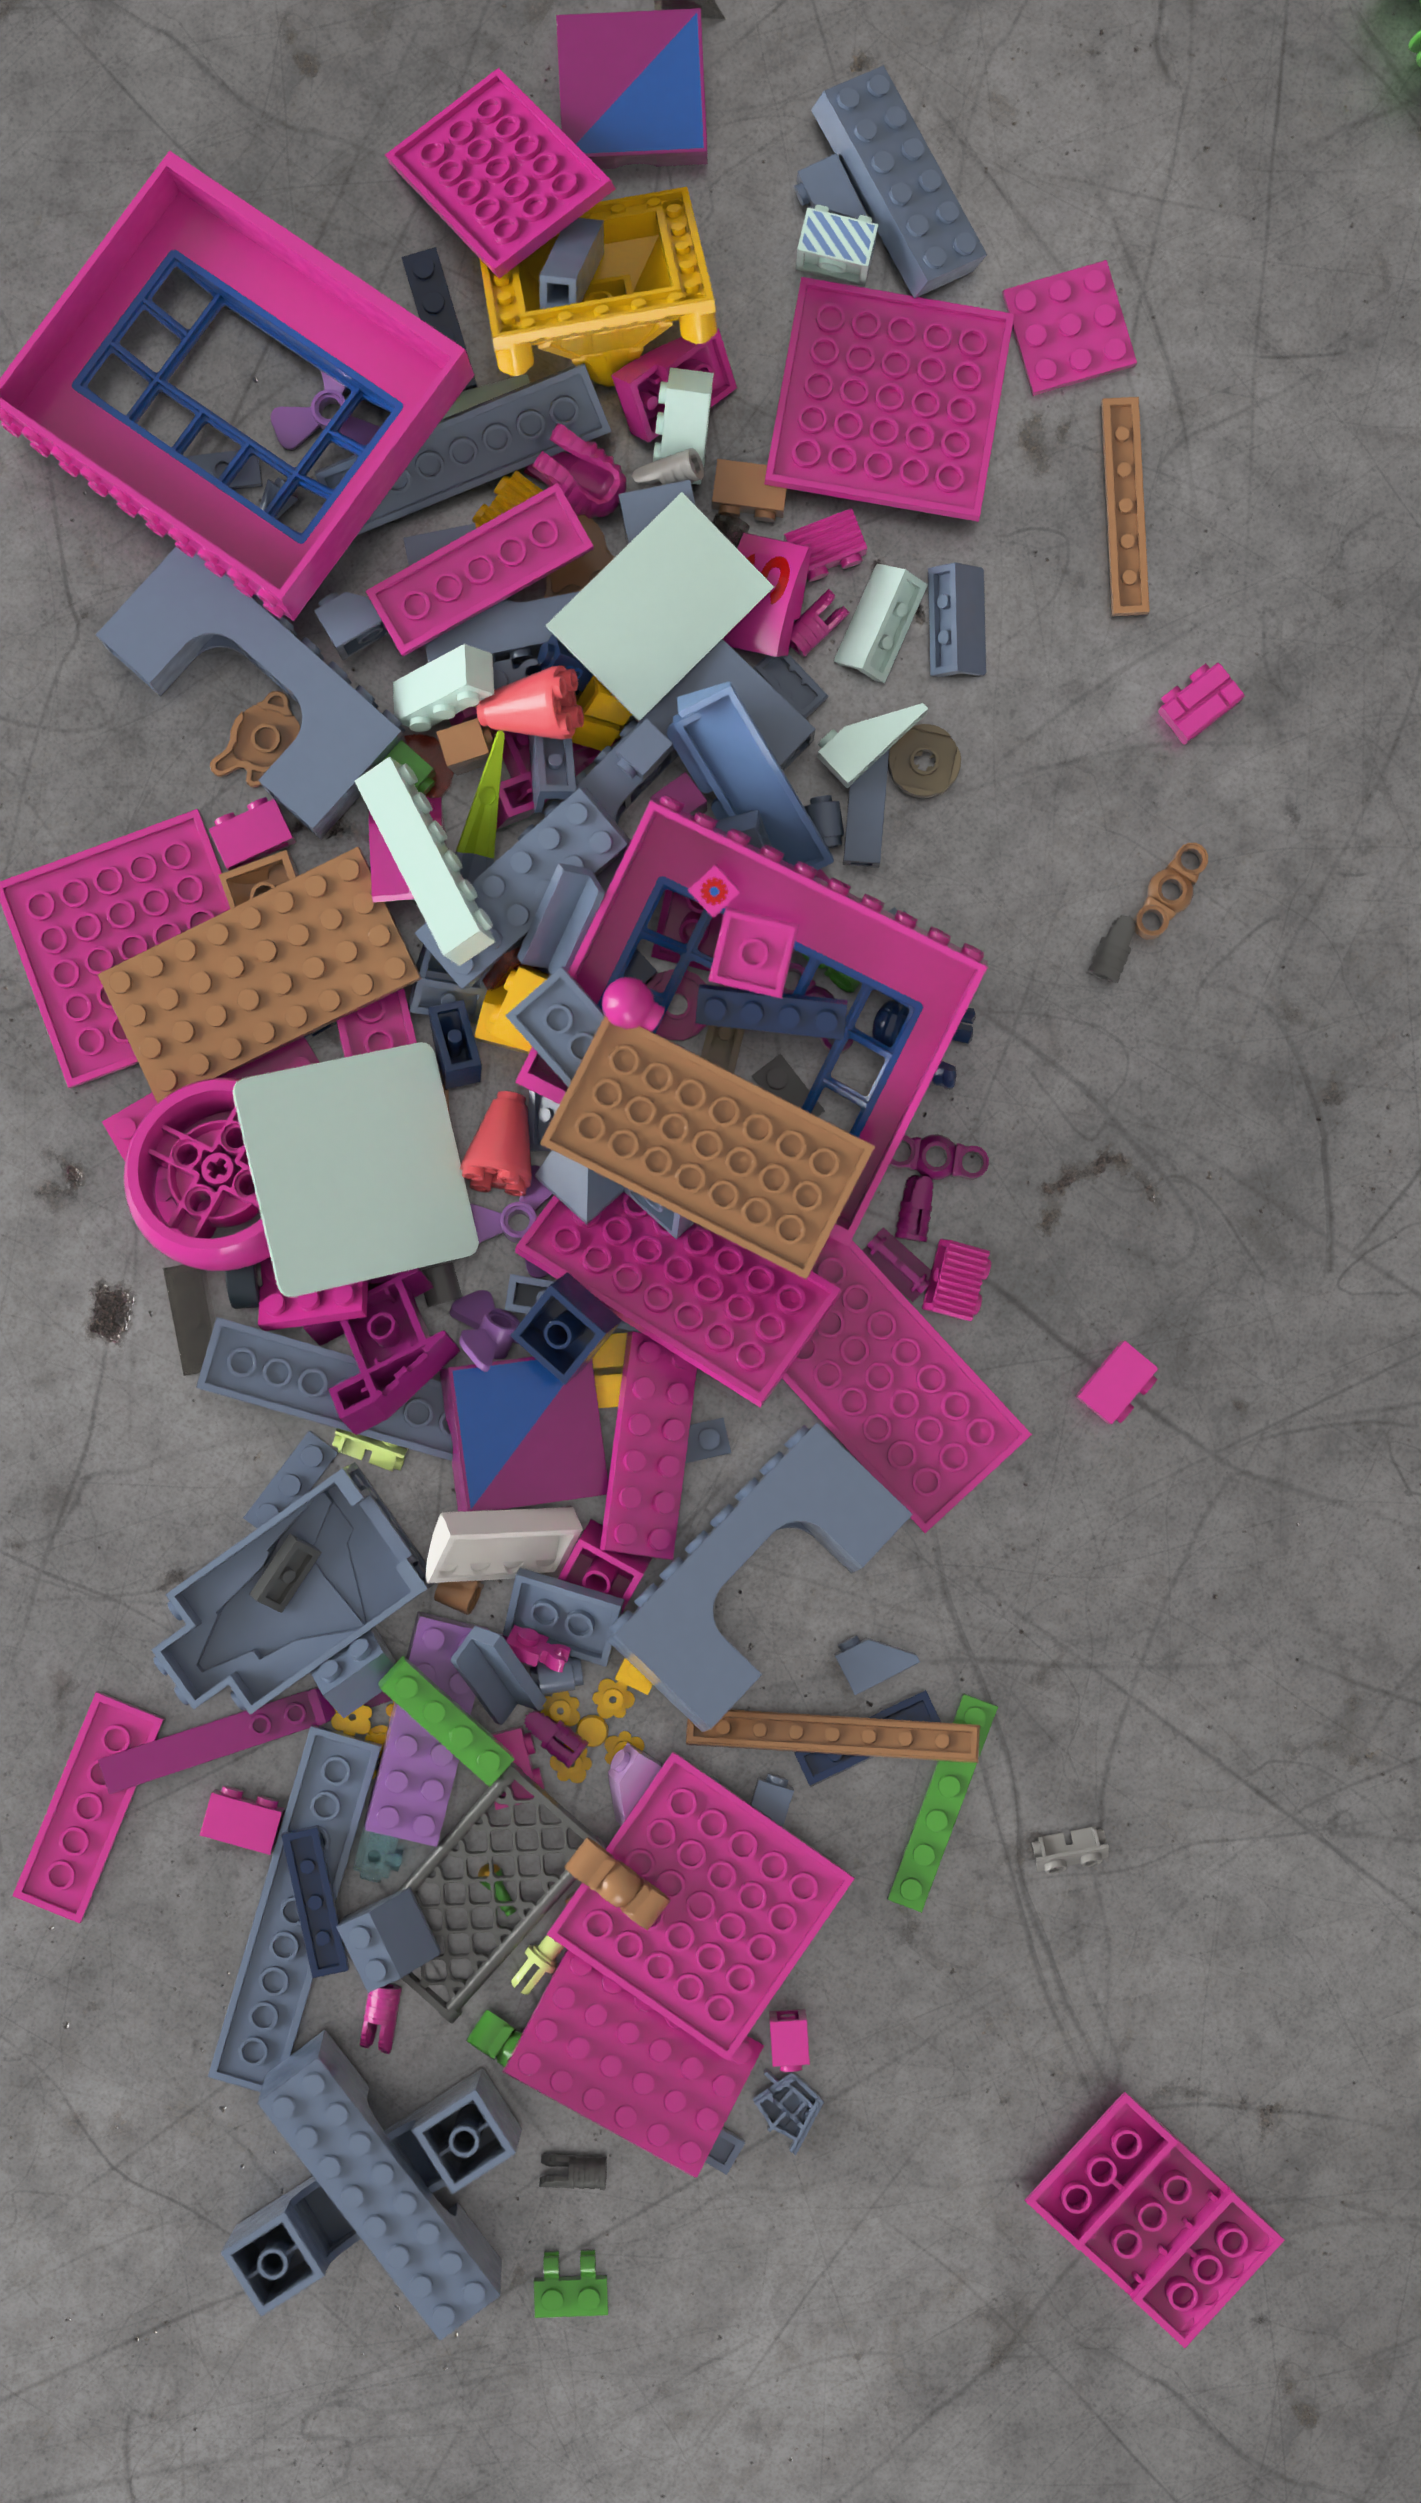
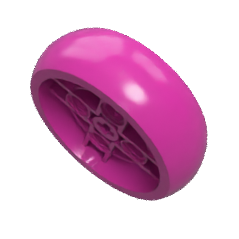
(162, 1143)

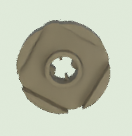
(933, 780)

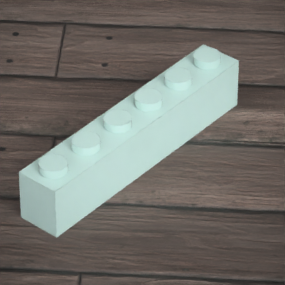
(425, 860)

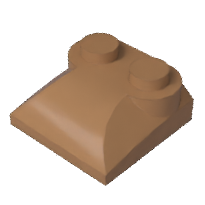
(257, 877)

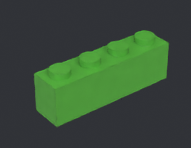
(446, 1721)

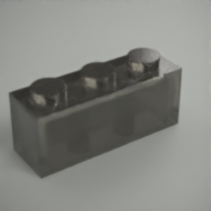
(191, 1314)

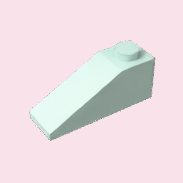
(863, 743)

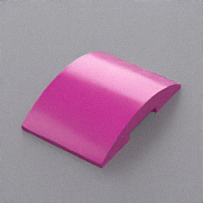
(1155, 2219)

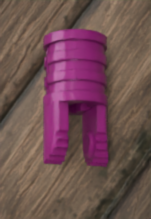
(915, 1209)
(546, 1729)

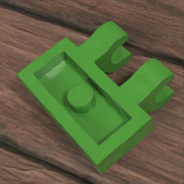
(570, 2294)

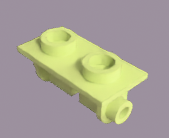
(383, 1453)

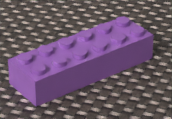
(414, 1767)

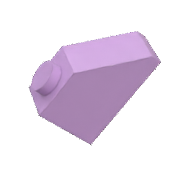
(629, 1778)

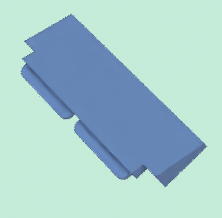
(734, 761)

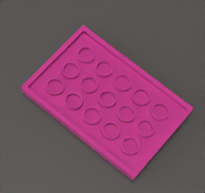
(499, 172)
(628, 2066)

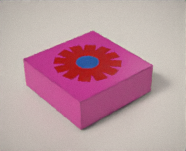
(714, 890)

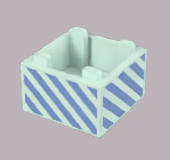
(836, 245)

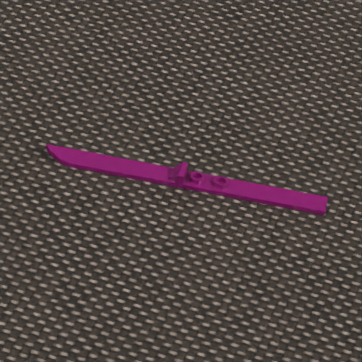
(220, 1738)

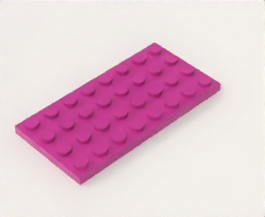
(690, 1293)
(899, 1392)

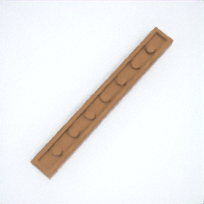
(841, 1736)

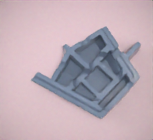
(789, 2107)

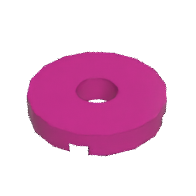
(679, 1026)

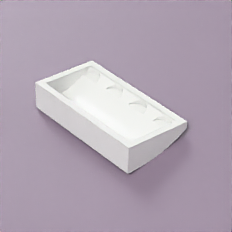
(501, 1542)

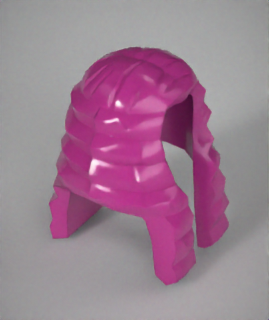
(585, 476)

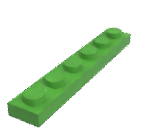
(938, 1813)

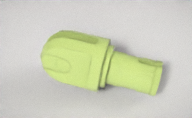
(544, 1957)

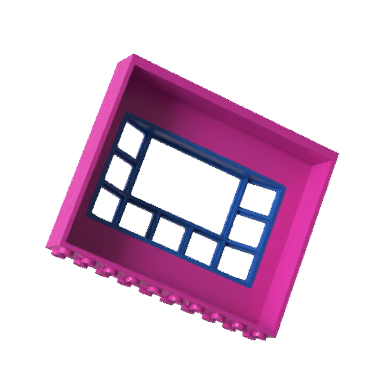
(287, 293)
(834, 929)

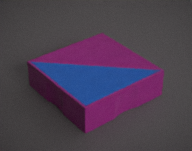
(634, 87)
(522, 1435)

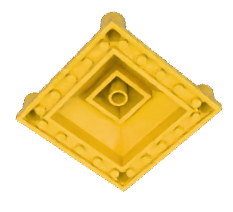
(644, 281)

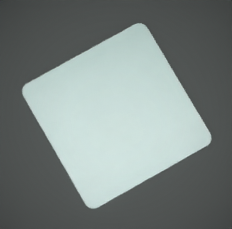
(355, 1168)

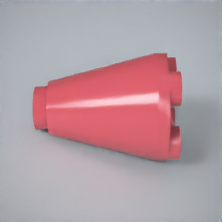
(535, 705)
(501, 1148)

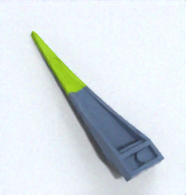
(476, 854)

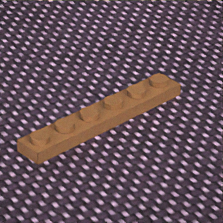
(1125, 506)

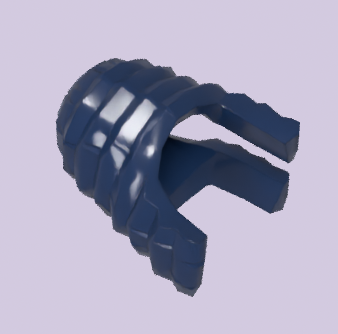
(890, 1021)

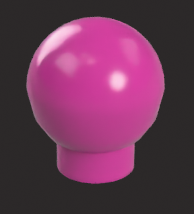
(631, 1004)

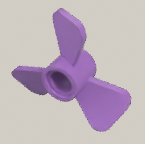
(296, 424)
(492, 1223)
(491, 1329)

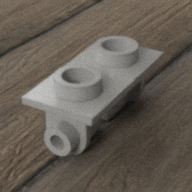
(1058, 1855)

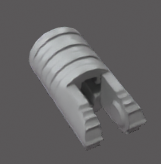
(672, 469)

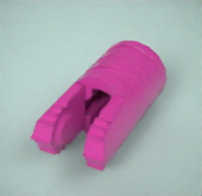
(811, 629)
(381, 2010)

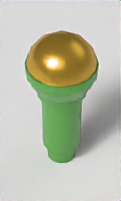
(501, 1892)

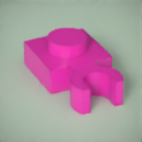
(533, 1648)

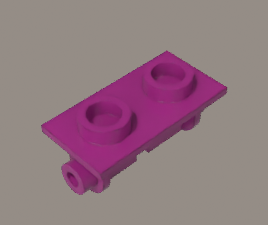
(898, 1264)

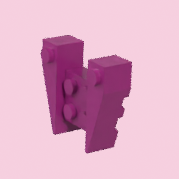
(390, 1350)

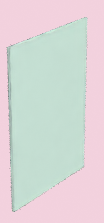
(659, 606)

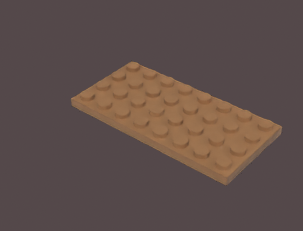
(259, 975)
(707, 1145)

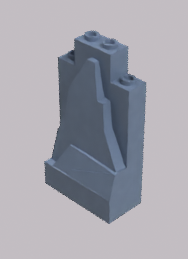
(355, 1584)

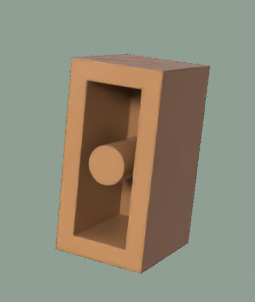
(741, 489)
(466, 746)

